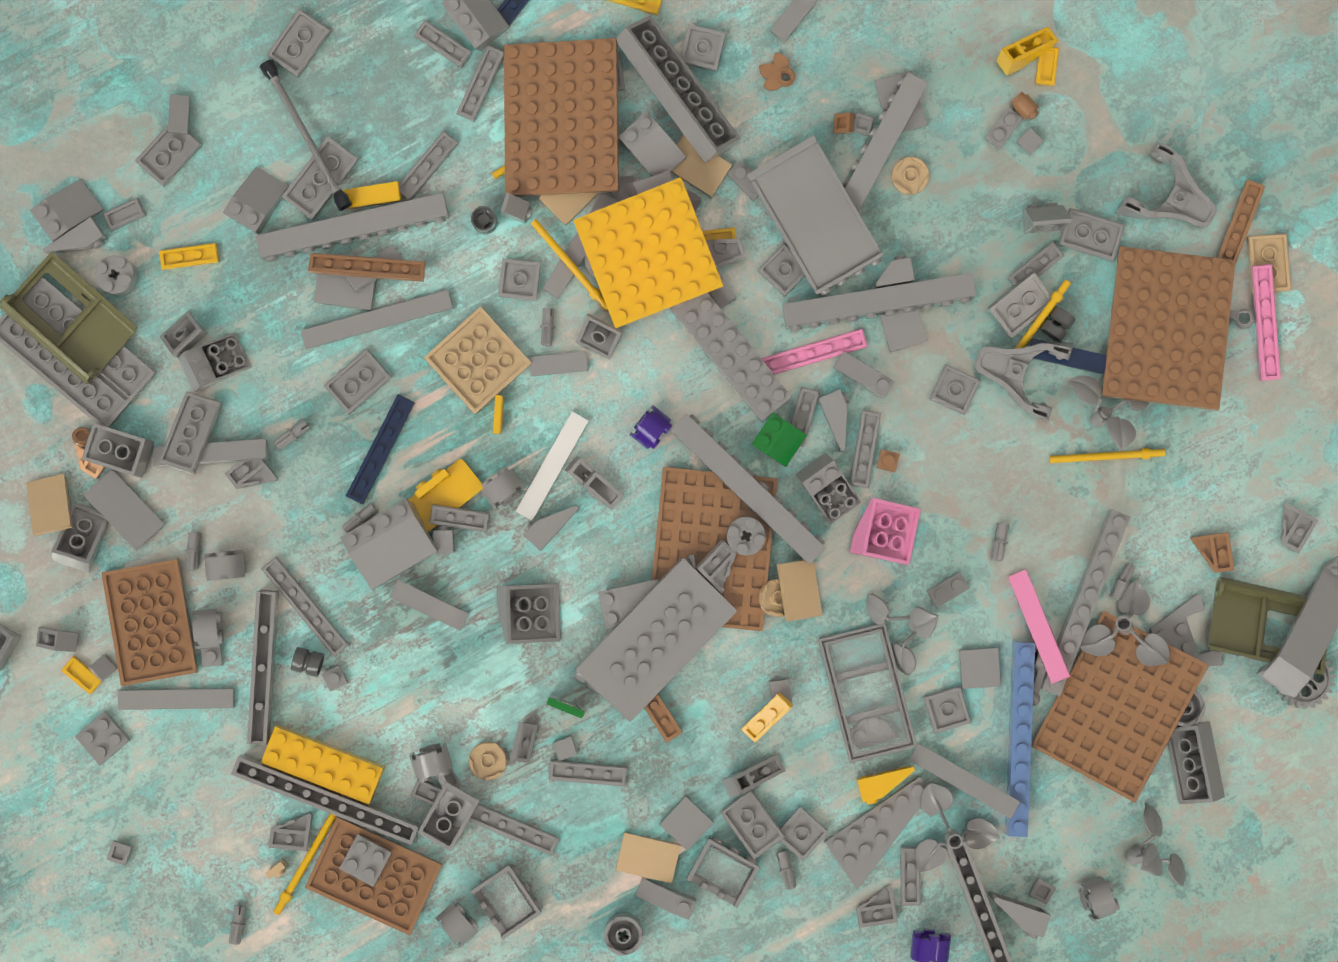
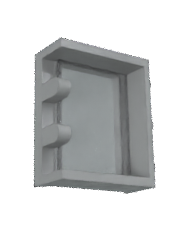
(723, 871)
(507, 900)

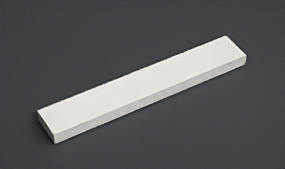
(552, 466)

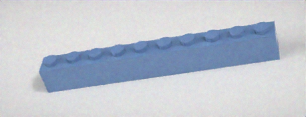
(1020, 735)

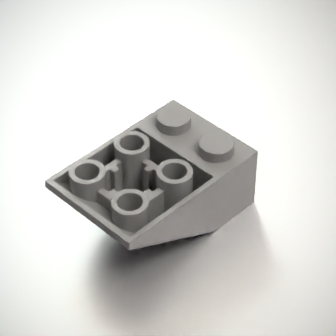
(214, 362)
(828, 488)

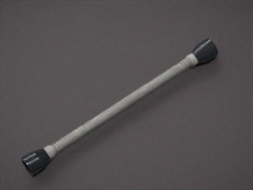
(270, 71)

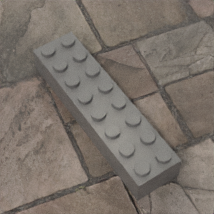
(677, 88)
(732, 355)

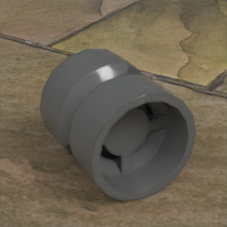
(484, 220)
(1061, 318)
(307, 662)

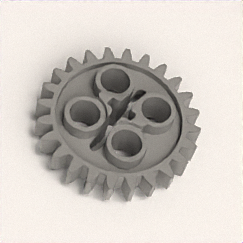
(1313, 696)

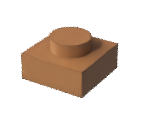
(843, 123)
(888, 460)

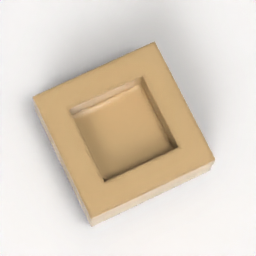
(277, 870)

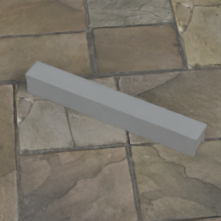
(263, 667)

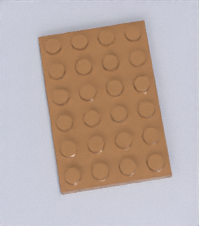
(149, 622)
(396, 894)

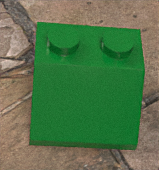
(779, 439)

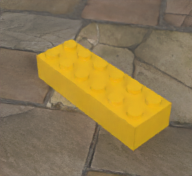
(323, 764)

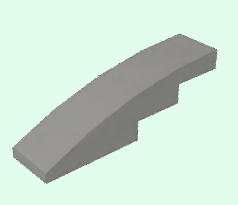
(429, 605)

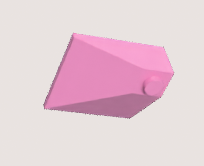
(886, 531)

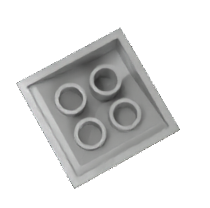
(529, 613)

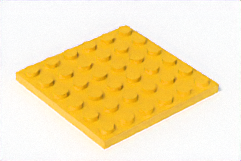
(648, 252)

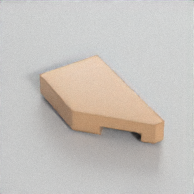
(90, 468)

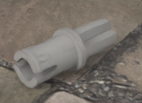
(547, 327)
(292, 434)
(360, 518)
(1000, 542)
(192, 551)
(1122, 583)
(786, 869)
(237, 925)

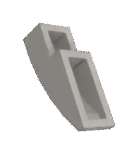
(594, 482)

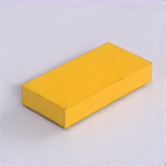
(1047, 67)
(498, 414)
(81, 675)

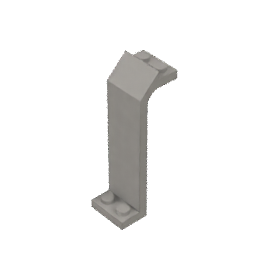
(1307, 637)

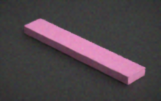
(1266, 322)
(816, 352)
(1039, 626)

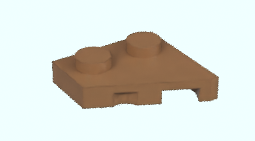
(1216, 551)

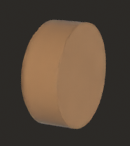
(80, 436)

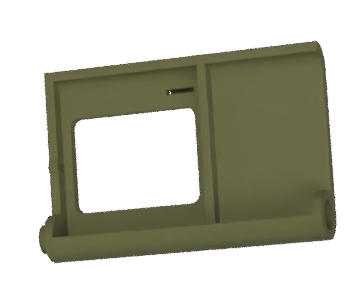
(93, 335)
(1241, 618)

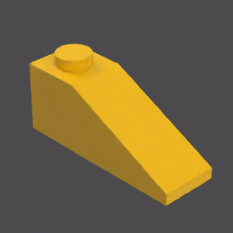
(1025, 50)
(879, 784)

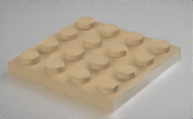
(477, 360)

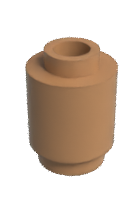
(1025, 106)

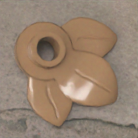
(774, 71)

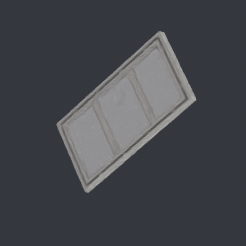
(867, 693)

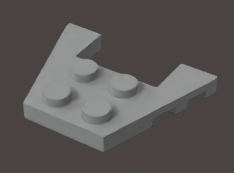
(1177, 633)

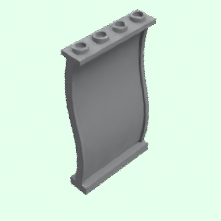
(815, 216)

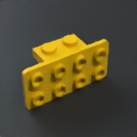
(446, 488)

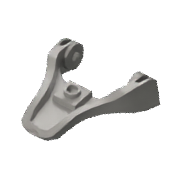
(1183, 202)
(1009, 368)

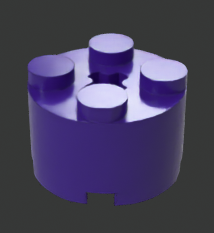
(651, 427)
(929, 946)

